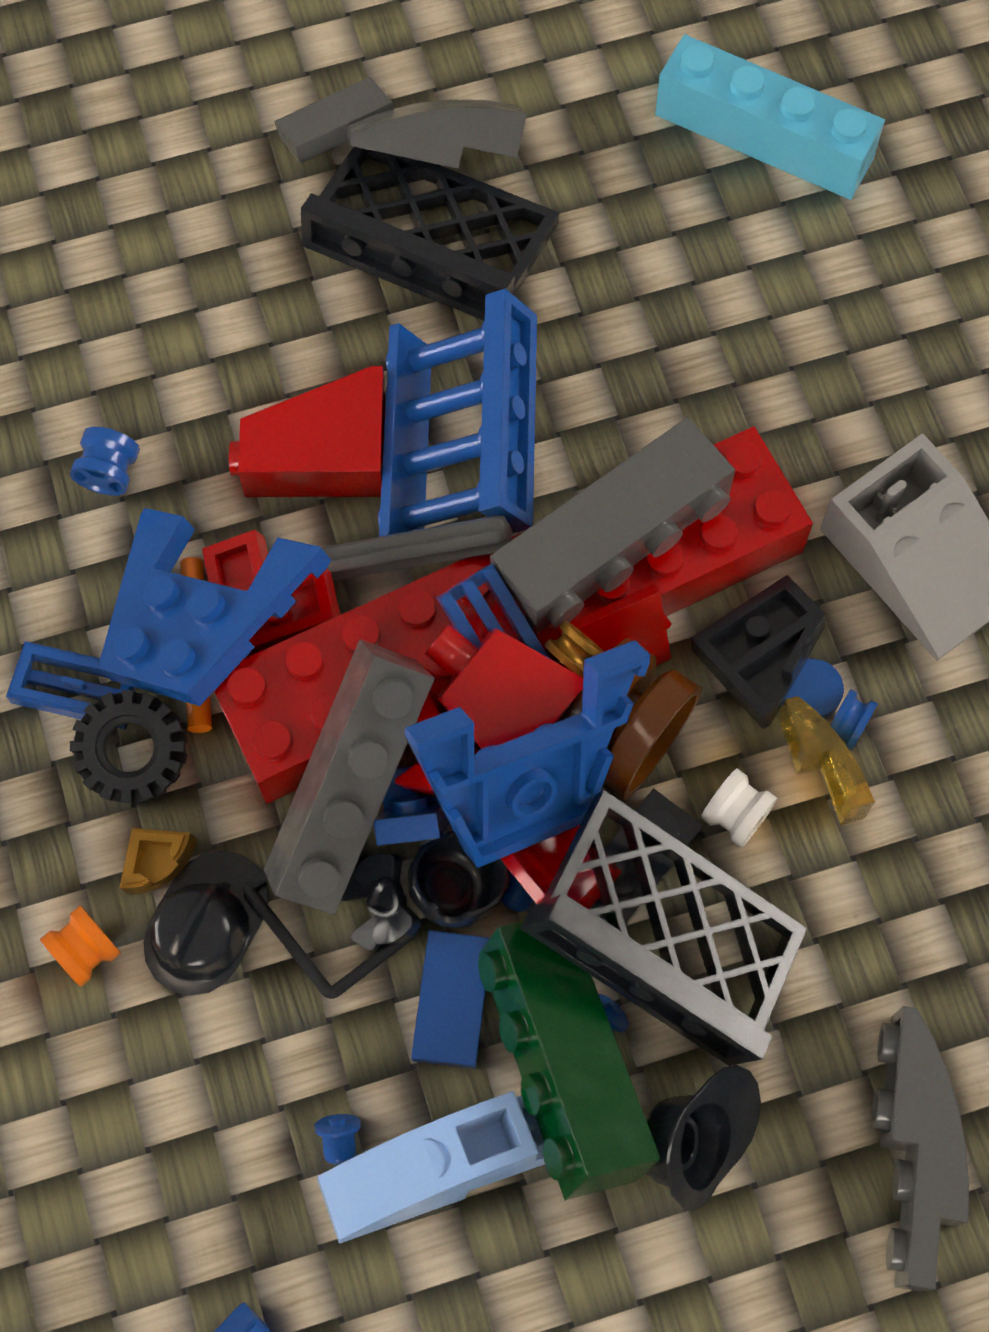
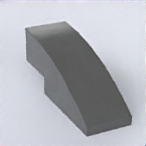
(441, 129)

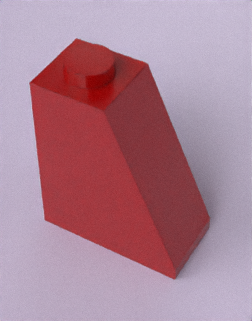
(316, 442)

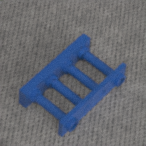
(506, 431)

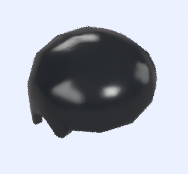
(451, 887)

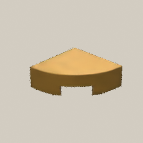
(155, 858)

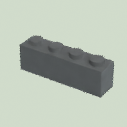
(614, 525)
(347, 777)

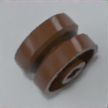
(651, 729)

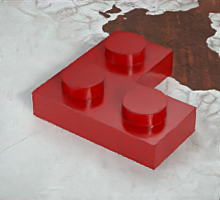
(237, 564)

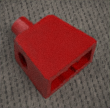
(501, 684)

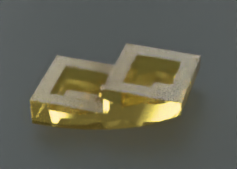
(817, 746)

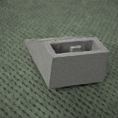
(918, 543)

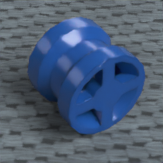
(104, 461)

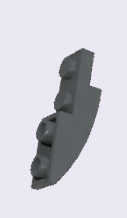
(924, 1119)

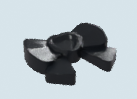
(379, 882)

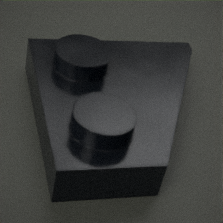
(762, 647)

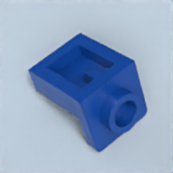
(408, 815)

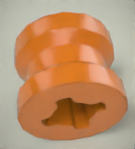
(80, 946)

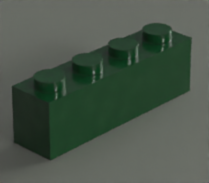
(567, 1065)

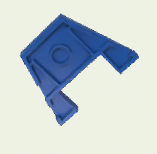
(187, 632)
(533, 783)

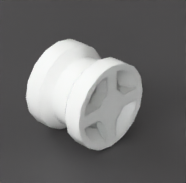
(739, 807)

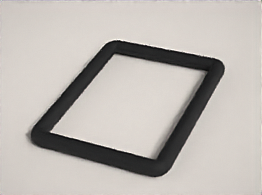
(299, 954)

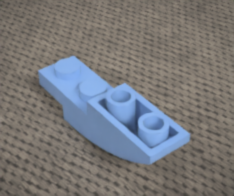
(431, 1166)

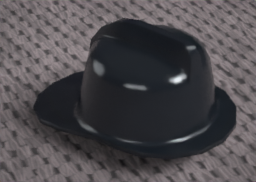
(203, 924)
(704, 1134)

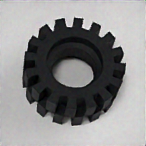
(91, 740)

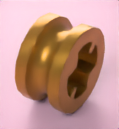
(573, 648)

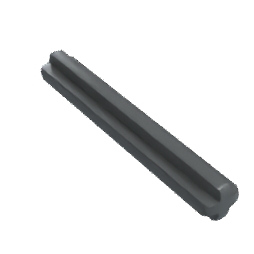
(418, 547)

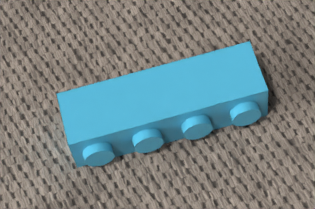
(768, 116)

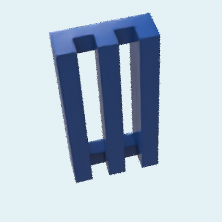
(501, 594)
(51, 703)

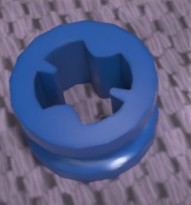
(852, 718)

